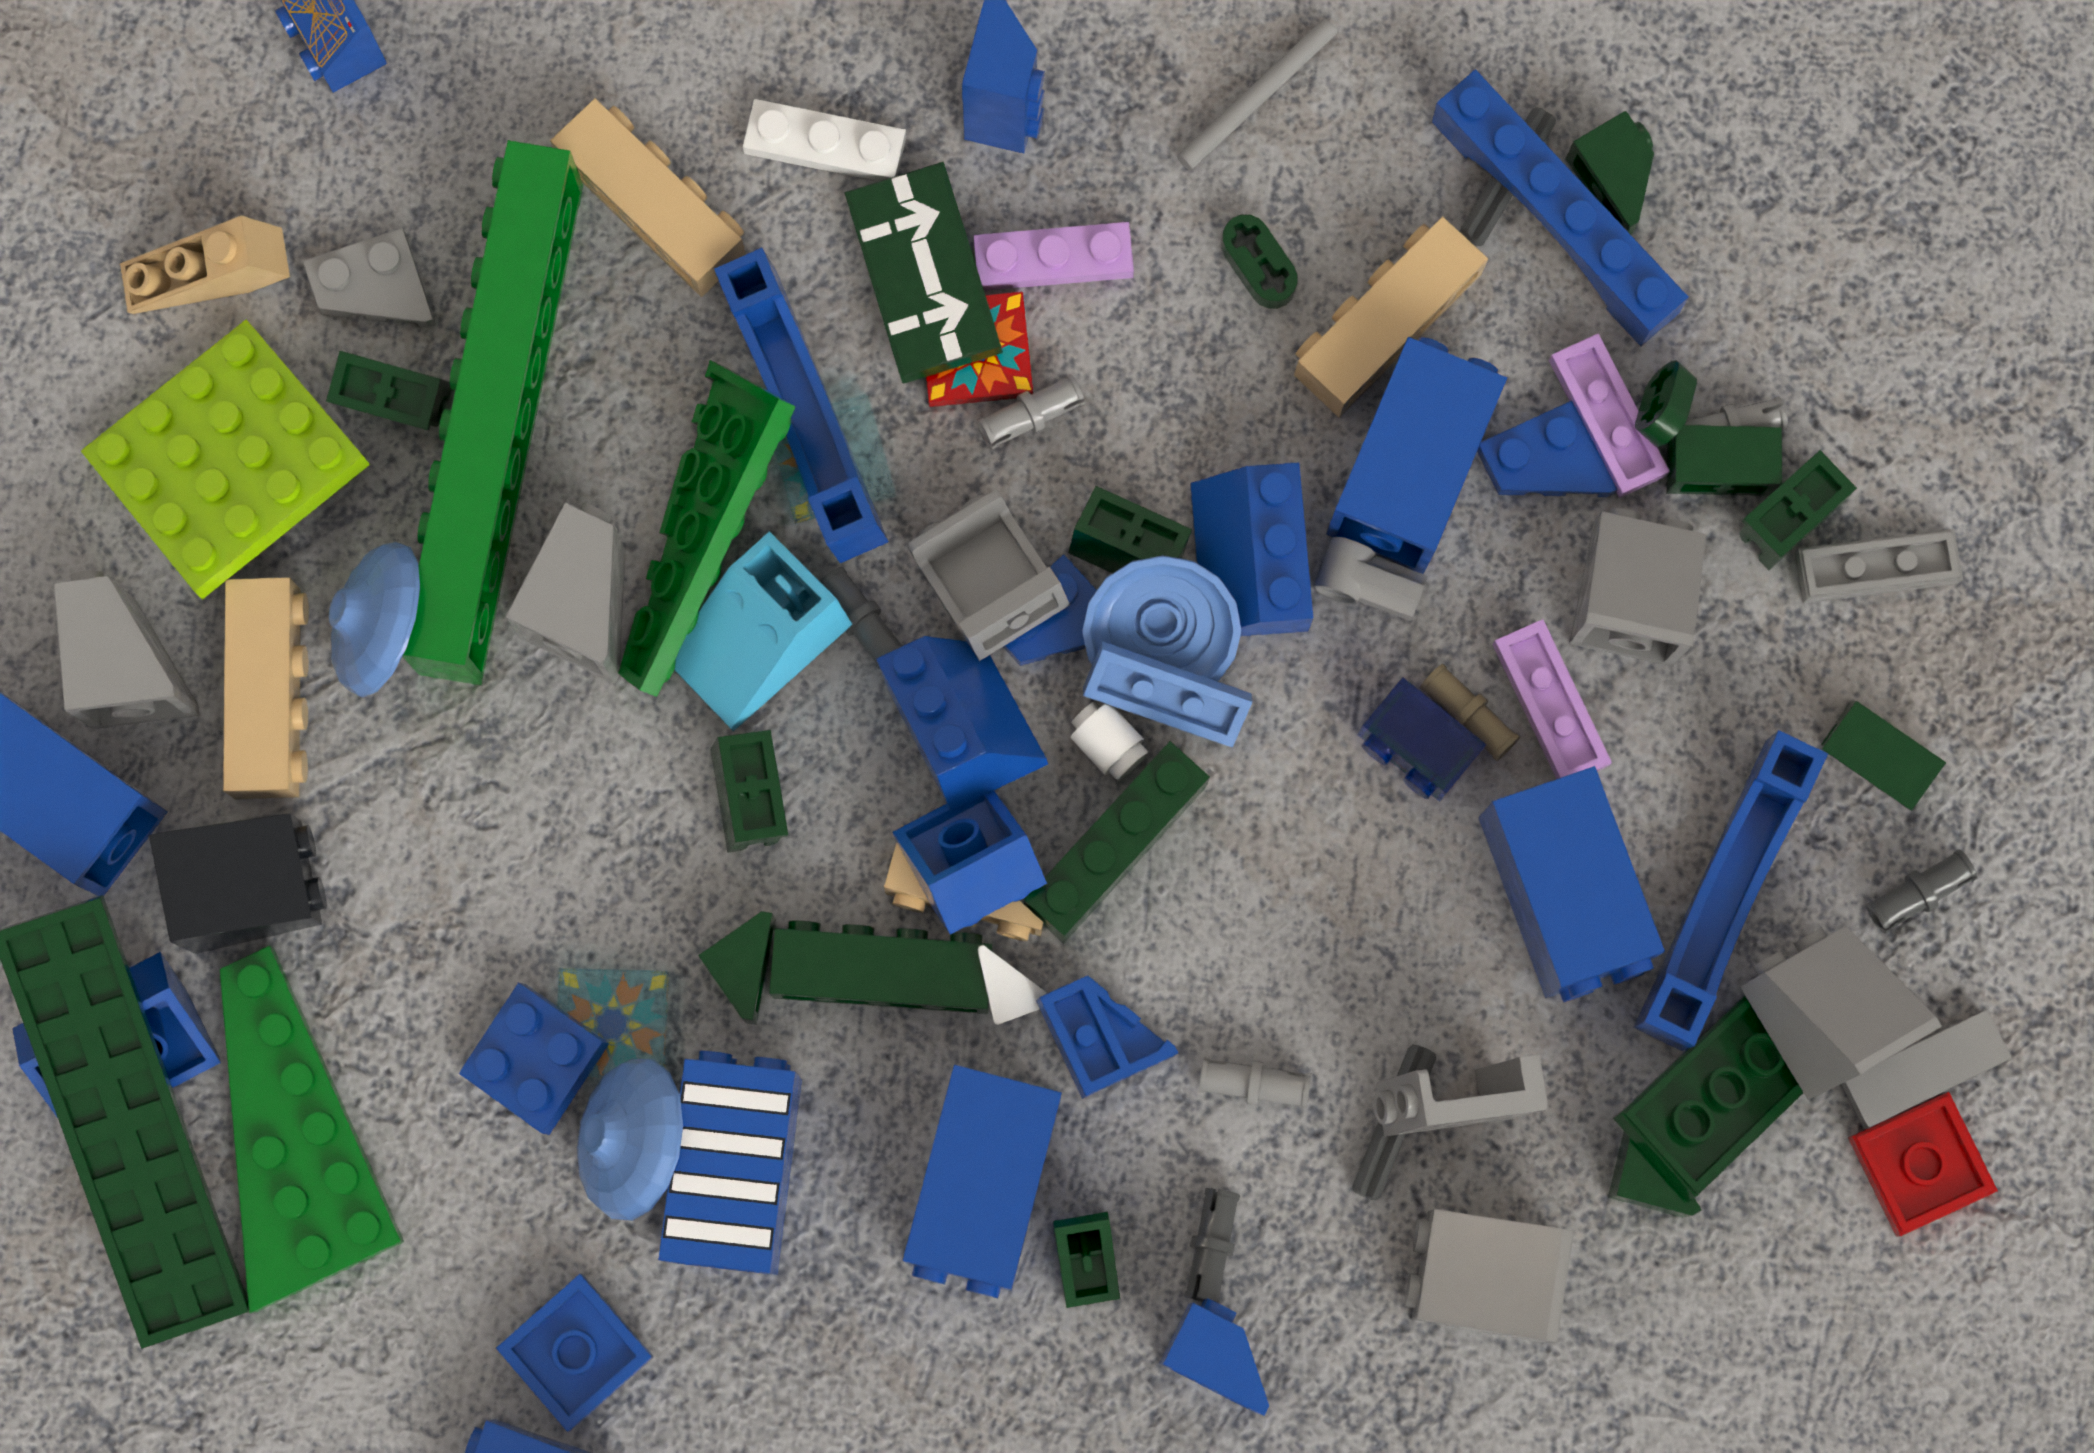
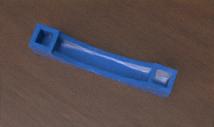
(1616, 265)
(815, 434)
(1728, 889)

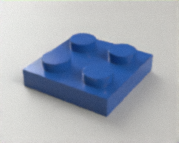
(533, 1058)
(574, 1352)

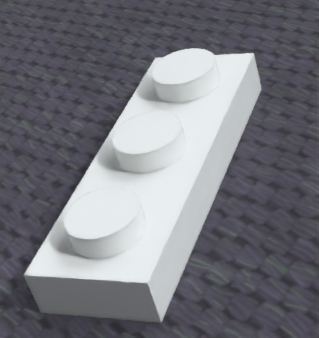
(824, 141)

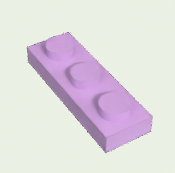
(1054, 256)
(1608, 414)
(1551, 700)

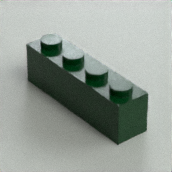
(1117, 841)
(878, 969)

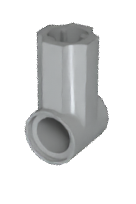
(1355, 575)

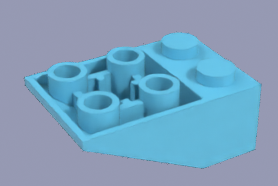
(758, 631)

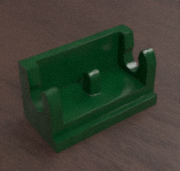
(387, 391)
(1725, 460)
(1796, 508)
(1119, 532)
(1882, 754)
(748, 790)

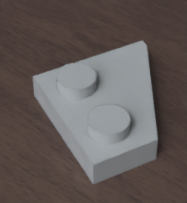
(371, 281)

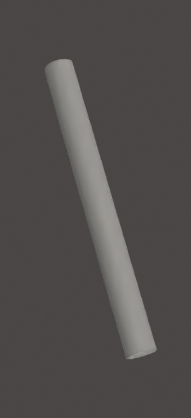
(1257, 94)

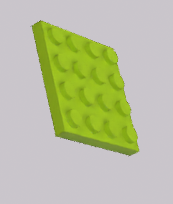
(224, 459)

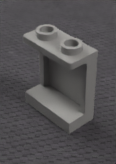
(987, 574)
(1505, 1092)

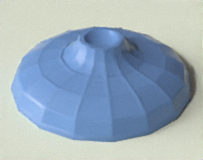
(1167, 613)
(374, 618)
(630, 1139)

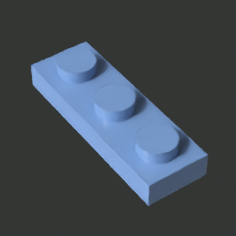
(1167, 694)

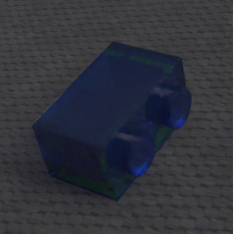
(1419, 741)

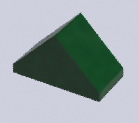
(741, 964)
(1642, 1183)
(1086, 1259)

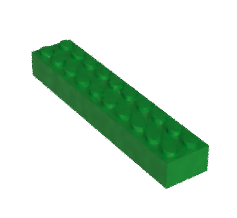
(492, 409)

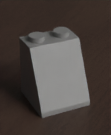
(1639, 587)
(576, 592)
(113, 658)
(1834, 1009)
(1490, 1275)

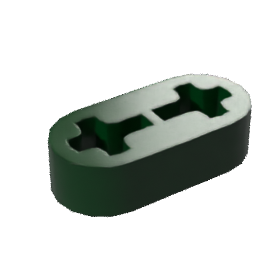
(1249, 268)
(1666, 403)

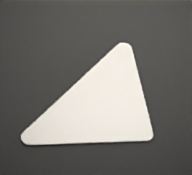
(1007, 989)

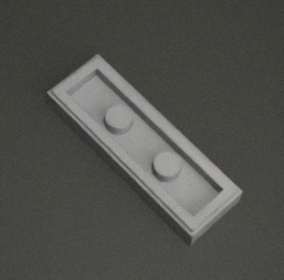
(1878, 566)
(1927, 1069)

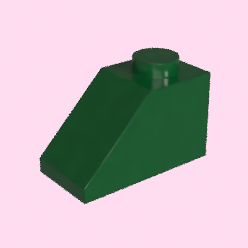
(1615, 166)

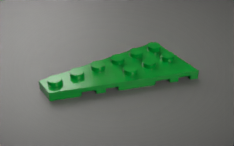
(703, 515)
(300, 1167)

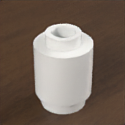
(1108, 740)

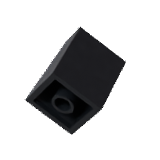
(237, 881)

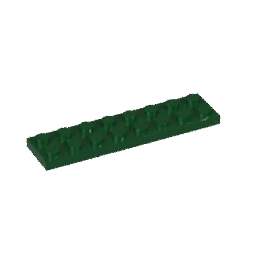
(121, 1121)

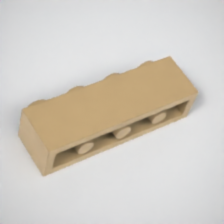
(649, 196)
(1397, 306)
(264, 688)

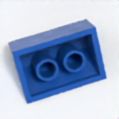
(1002, 82)
(1256, 543)
(960, 717)
(171, 1016)

